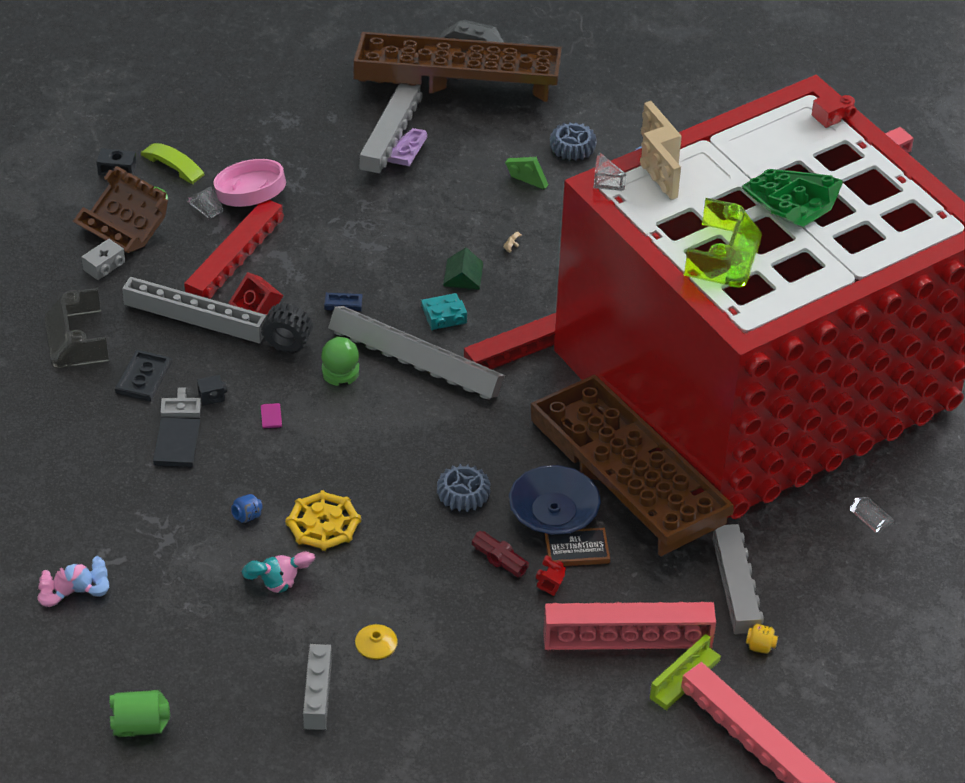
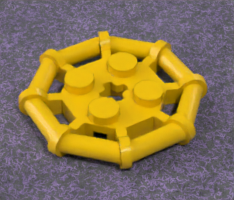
(323, 511)

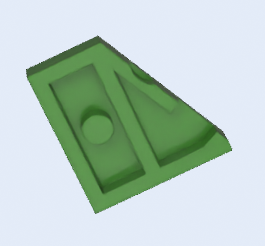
(527, 170)

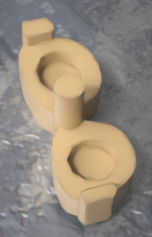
(510, 241)

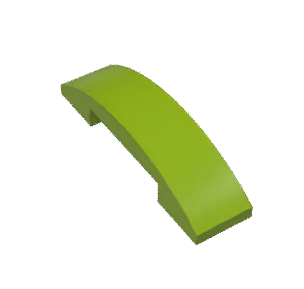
(187, 168)

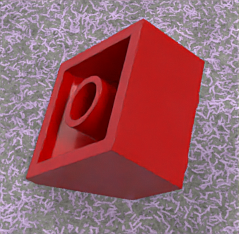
(255, 295)

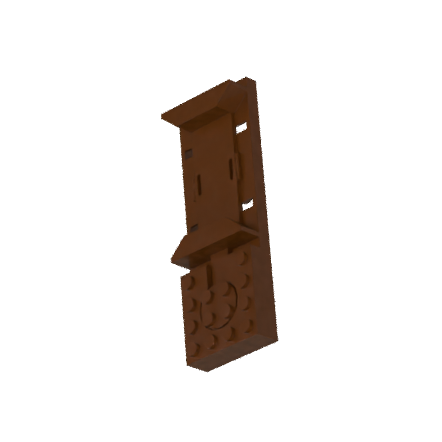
(408, 58)
(614, 447)

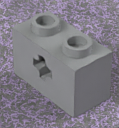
(103, 259)

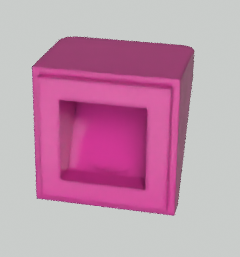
(271, 415)

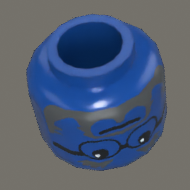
(246, 508)

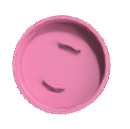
(249, 182)

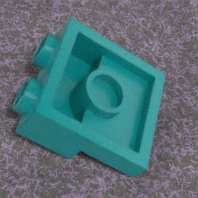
(444, 311)

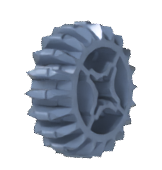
(573, 141)
(463, 487)

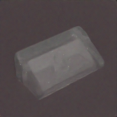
(871, 514)

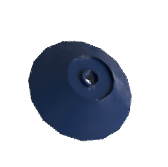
(554, 499)

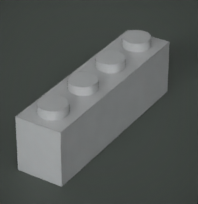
(317, 687)

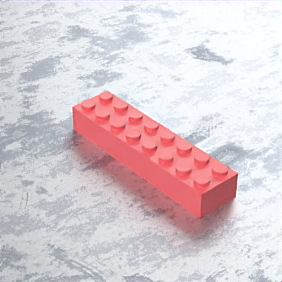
(627, 625)

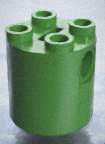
(139, 713)

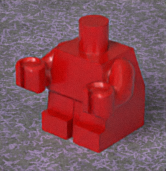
(551, 579)

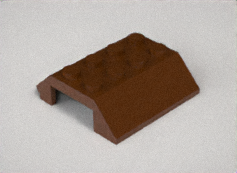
(125, 211)

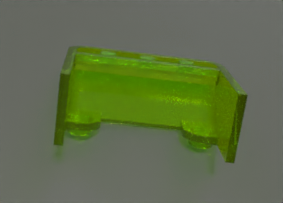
(731, 262)

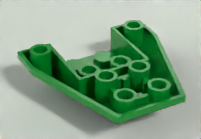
(794, 195)

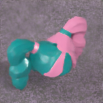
(271, 568)

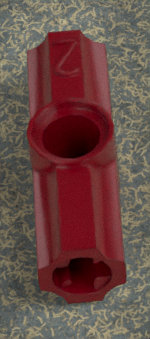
(500, 553)

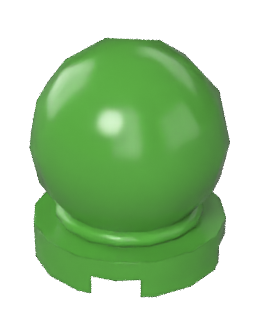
(340, 361)

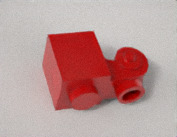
(830, 111)

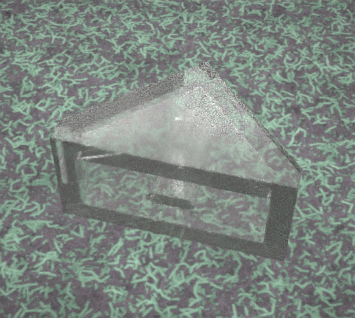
(608, 175)
(206, 202)

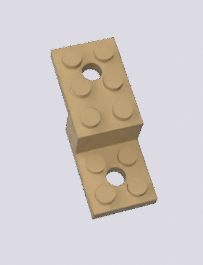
(661, 150)

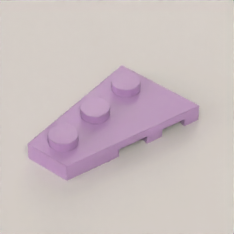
(408, 147)

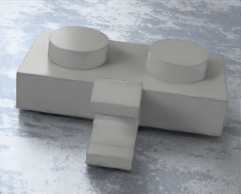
(181, 406)

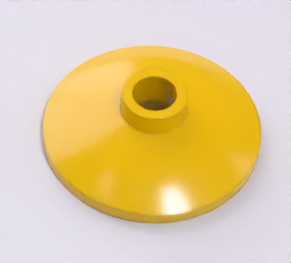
(376, 641)

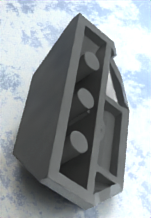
(472, 31)

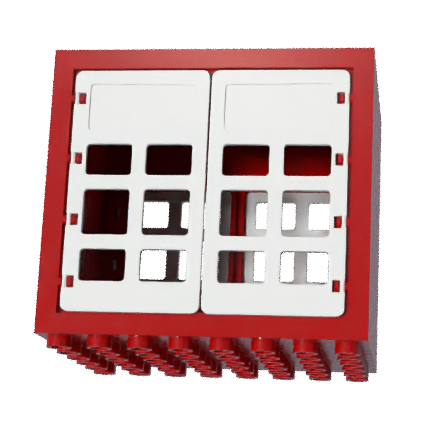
(828, 342)

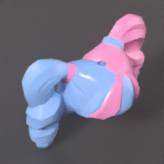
(74, 579)

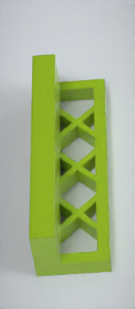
(667, 687)

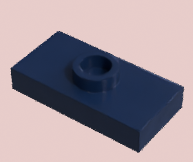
(348, 300)

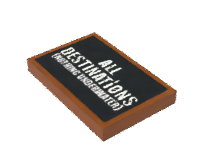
(579, 547)

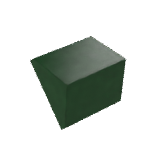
(463, 270)

